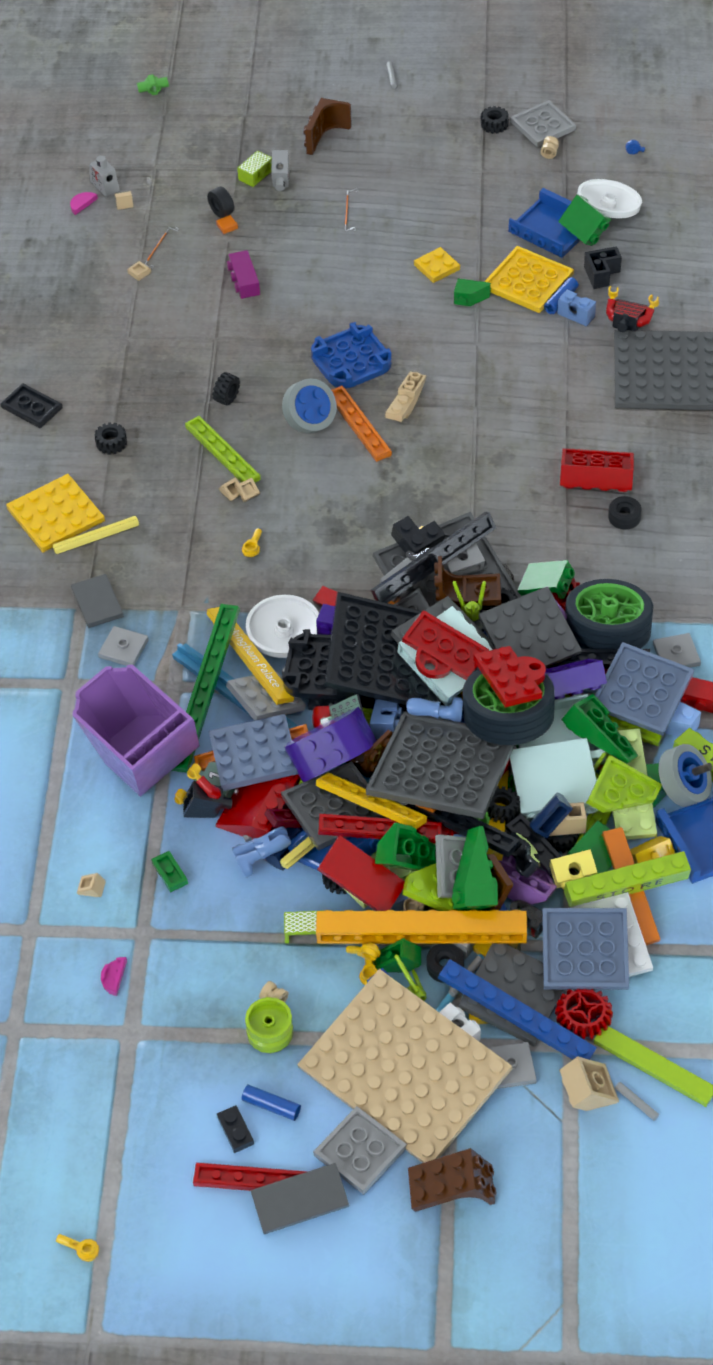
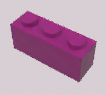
(243, 274)

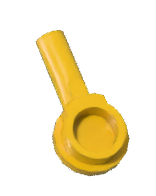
(251, 547)
(367, 951)
(367, 971)
(86, 1250)

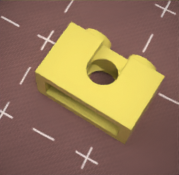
(581, 861)

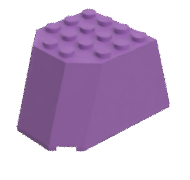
(134, 726)

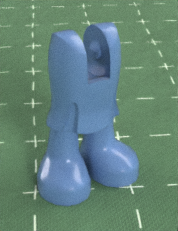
(424, 707)
(260, 848)

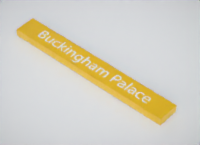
(256, 663)

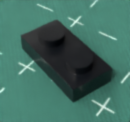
(235, 1129)

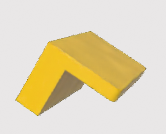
(652, 849)

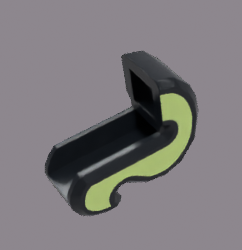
(525, 856)

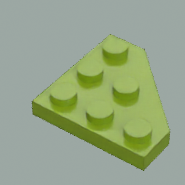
(621, 787)
(423, 888)

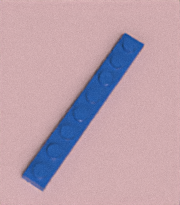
(515, 1012)

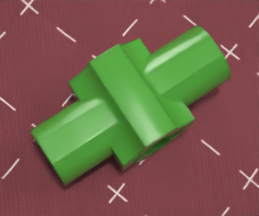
(152, 84)

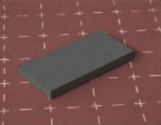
(299, 1198)

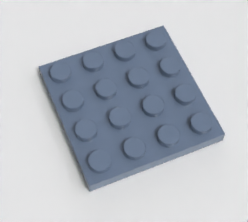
(644, 688)
(252, 752)
(585, 949)

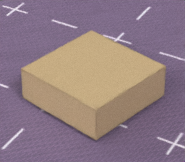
(124, 200)
(139, 270)
(247, 489)

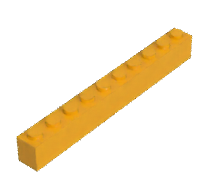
(421, 927)

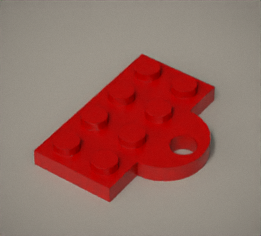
(442, 647)
(511, 675)

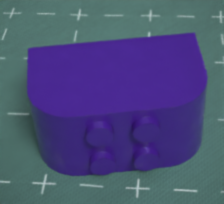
(330, 744)

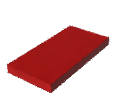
(361, 876)

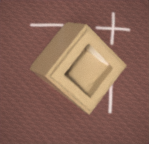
(229, 489)
(91, 885)

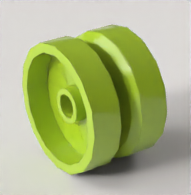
(269, 1025)

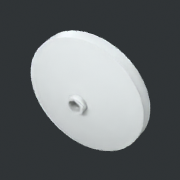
(611, 197)
(277, 620)

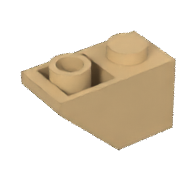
(574, 822)

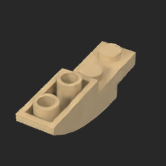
(407, 397)

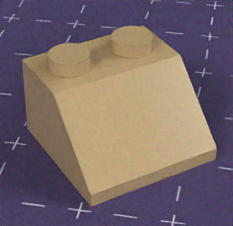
(588, 1084)

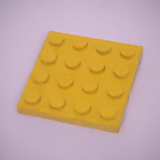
(528, 278)
(55, 512)

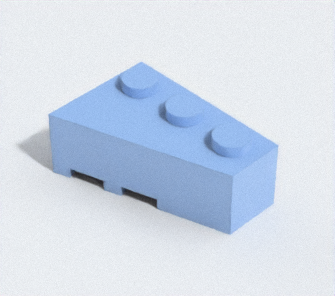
(683, 718)

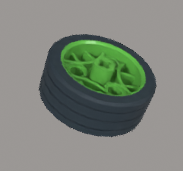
(609, 613)
(510, 725)

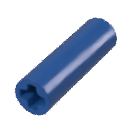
(551, 305)
(271, 1102)

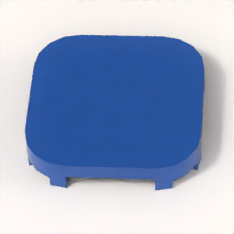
(351, 356)

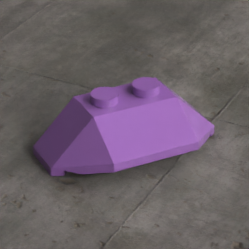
(531, 890)

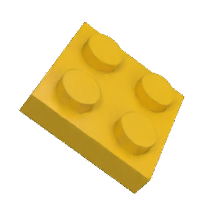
(436, 265)

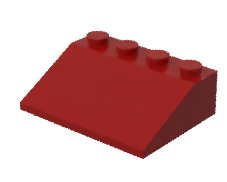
(597, 469)
(250, 805)

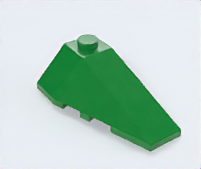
(591, 721)
(405, 849)
(474, 882)

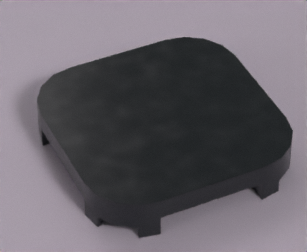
(307, 668)

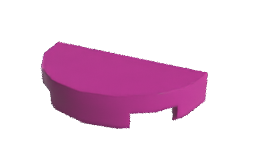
(81, 201)
(112, 975)

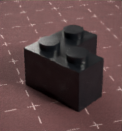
(601, 264)
(414, 539)

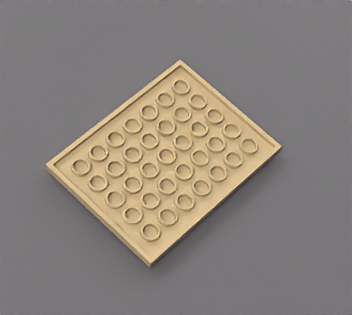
(405, 1066)

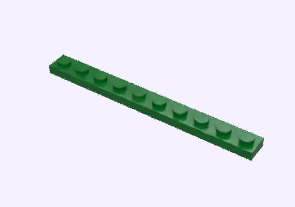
(210, 672)

